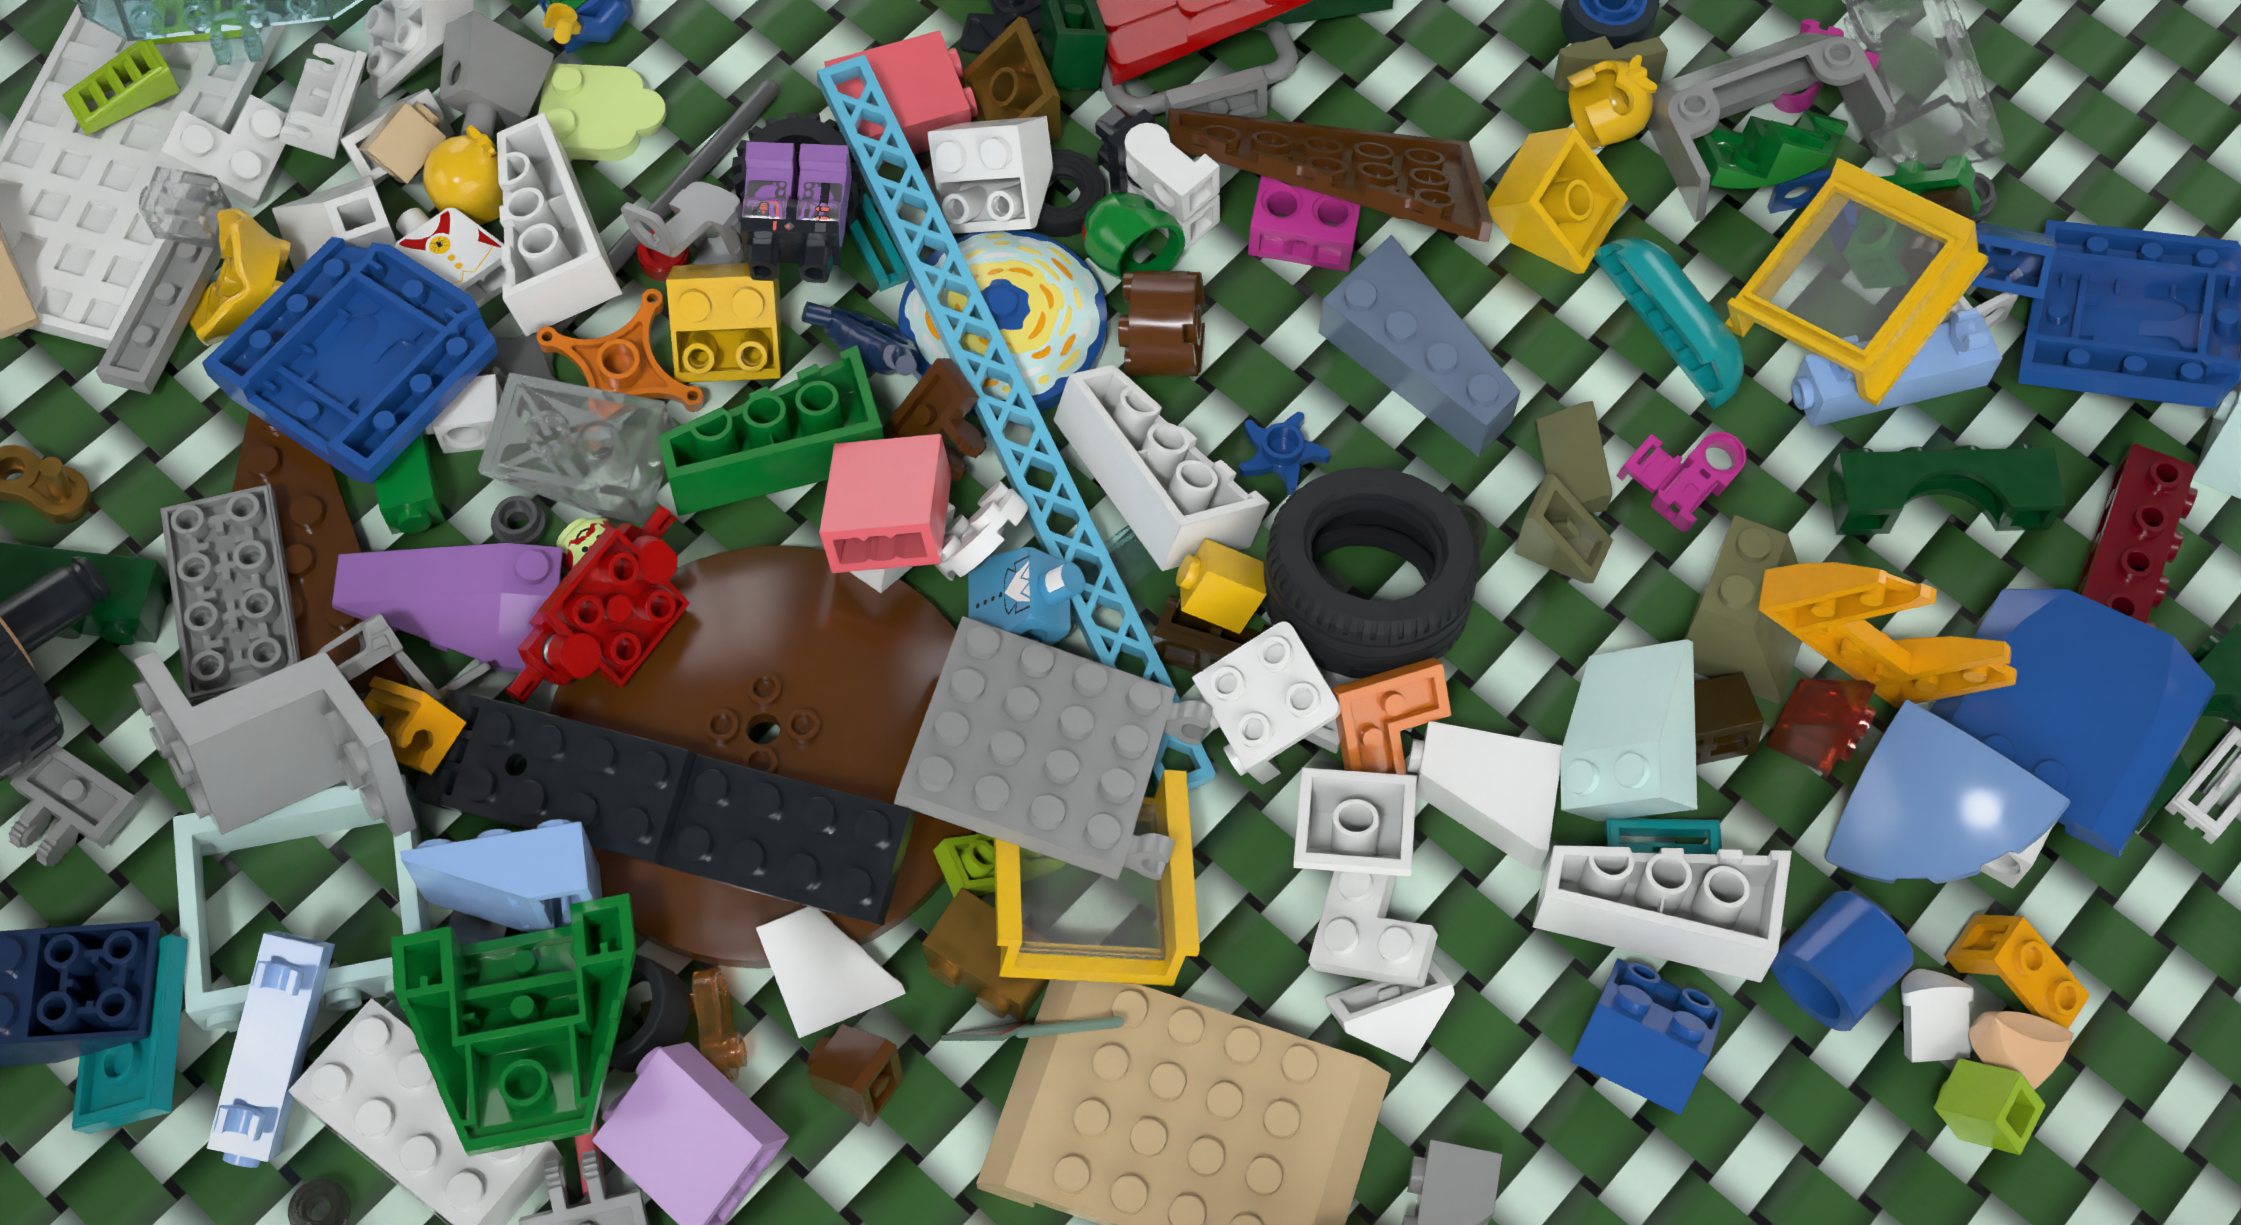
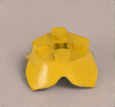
(244, 279)

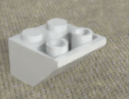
(991, 173)

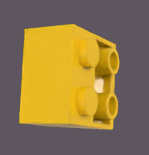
(723, 323)

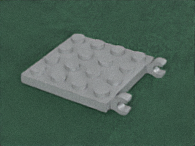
(1045, 750)

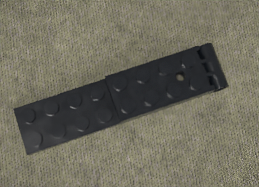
(673, 807)

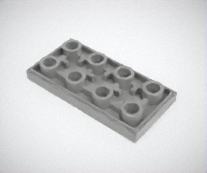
(229, 591)

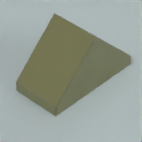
(1562, 533)

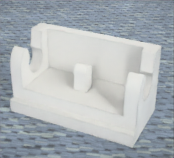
(323, 100)

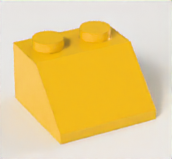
(1557, 199)

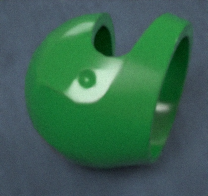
(1120, 226)

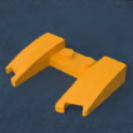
(1827, 612)

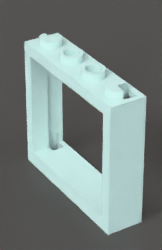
(318, 814)

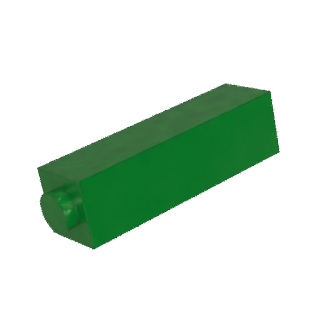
(410, 490)

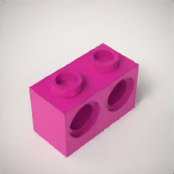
(1302, 234)

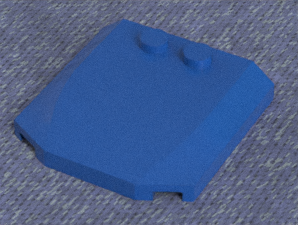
(2137, 316)
(355, 355)
(2092, 707)

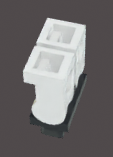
(1147, 164)

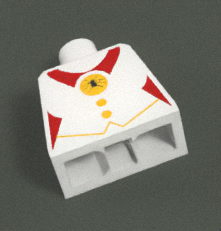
(454, 250)

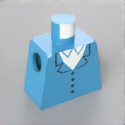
(1025, 593)

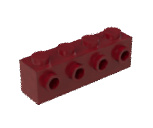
(2138, 532)

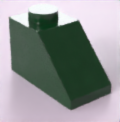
(1073, 42)

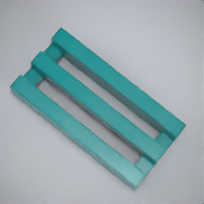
(875, 268)
(1663, 828)

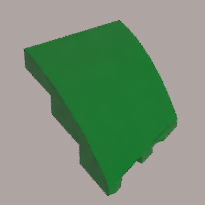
(1769, 150)

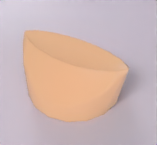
(2020, 1043)

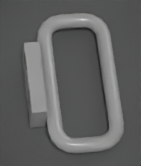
(1231, 94)

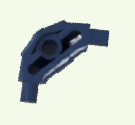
(879, 344)

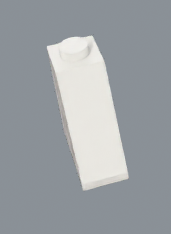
(1491, 786)

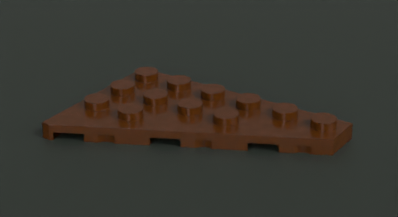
(1390, 172)
(313, 533)

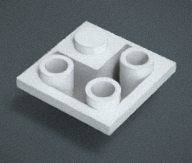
(406, 38)
(344, 212)

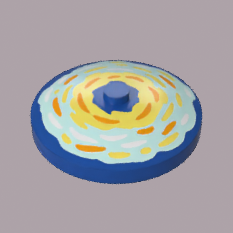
(1040, 300)

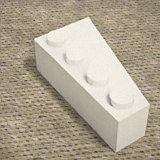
(1154, 470)
(1670, 905)

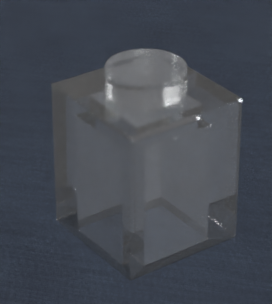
(183, 206)

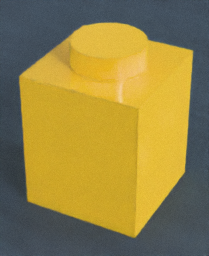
(1221, 585)

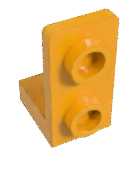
(2024, 962)

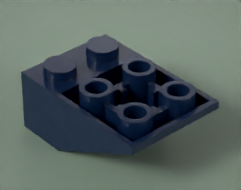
(74, 990)

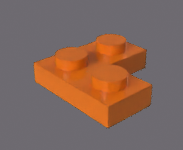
(1384, 705)

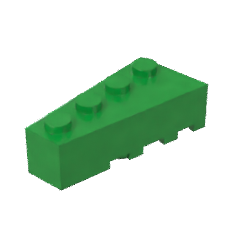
(772, 439)

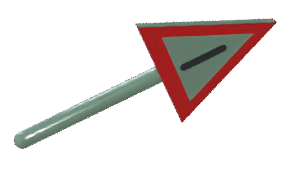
(1027, 1029)

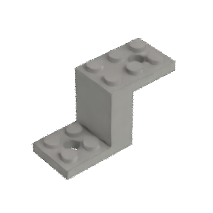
(273, 743)

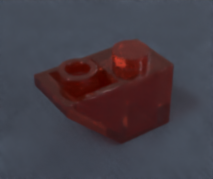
(1823, 721)

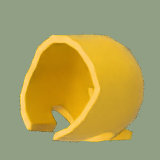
(1611, 101)
(465, 176)

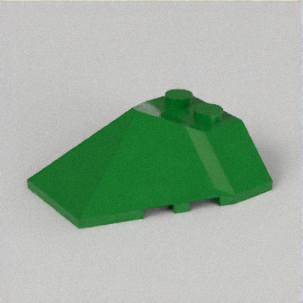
(519, 1022)

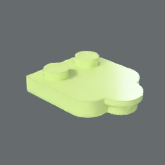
(600, 110)

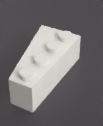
(550, 239)

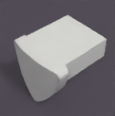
(1935, 1016)

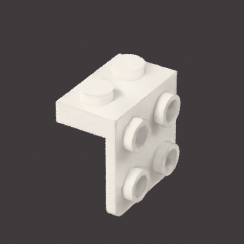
(1266, 699)

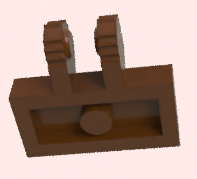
(939, 407)

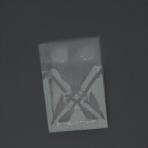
(579, 446)

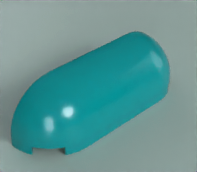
(1676, 315)

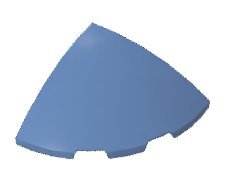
(1938, 805)

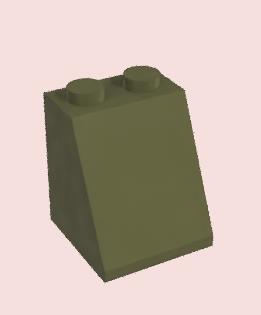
(1726, 623)

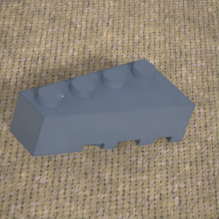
(1419, 347)

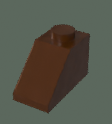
(855, 1072)

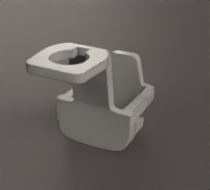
(695, 211)
(380, 642)

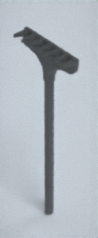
(522, 353)

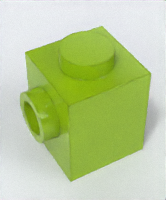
(1989, 1106)

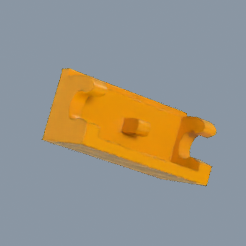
(414, 722)

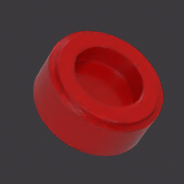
(658, 265)

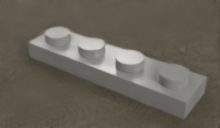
(158, 315)

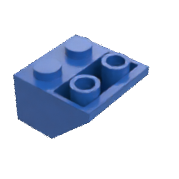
(1649, 1035)

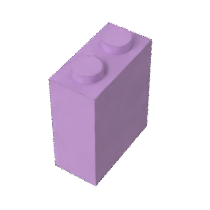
(689, 1136)

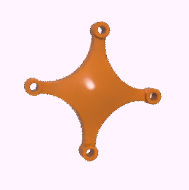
(624, 358)

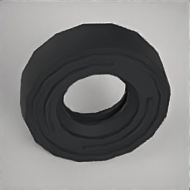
(1091, 184)

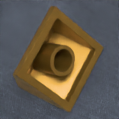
(1014, 80)

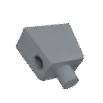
(490, 73)

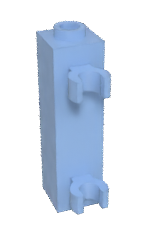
(1953, 360)
(270, 1048)

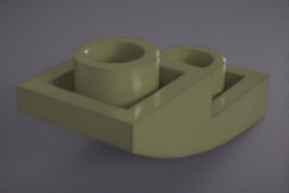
(1587, 53)

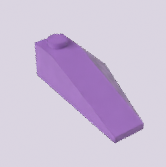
(455, 595)

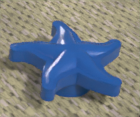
(1281, 451)

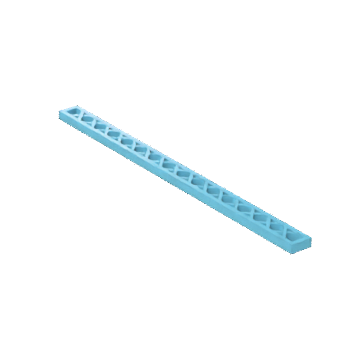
(1003, 370)

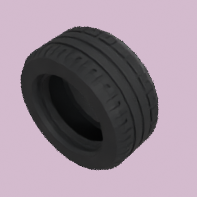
(1382, 512)

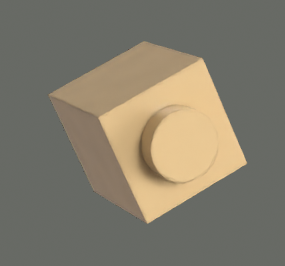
(403, 140)

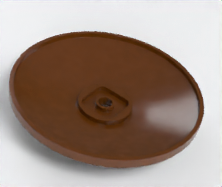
(792, 648)

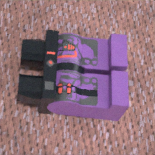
(789, 229)

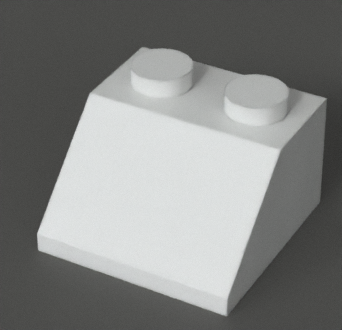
(1355, 822)

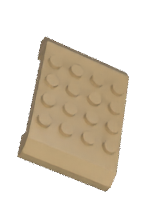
(1181, 1116)

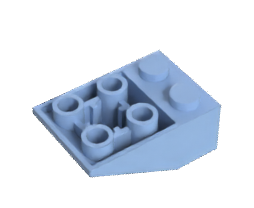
(509, 876)

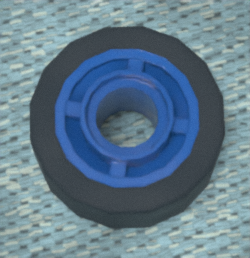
(1616, 19)

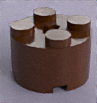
(1163, 324)

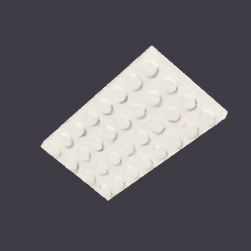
(76, 197)

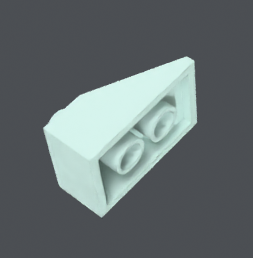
(1632, 735)

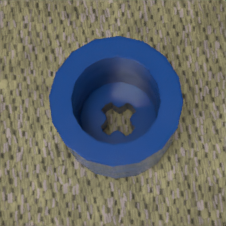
(1842, 960)

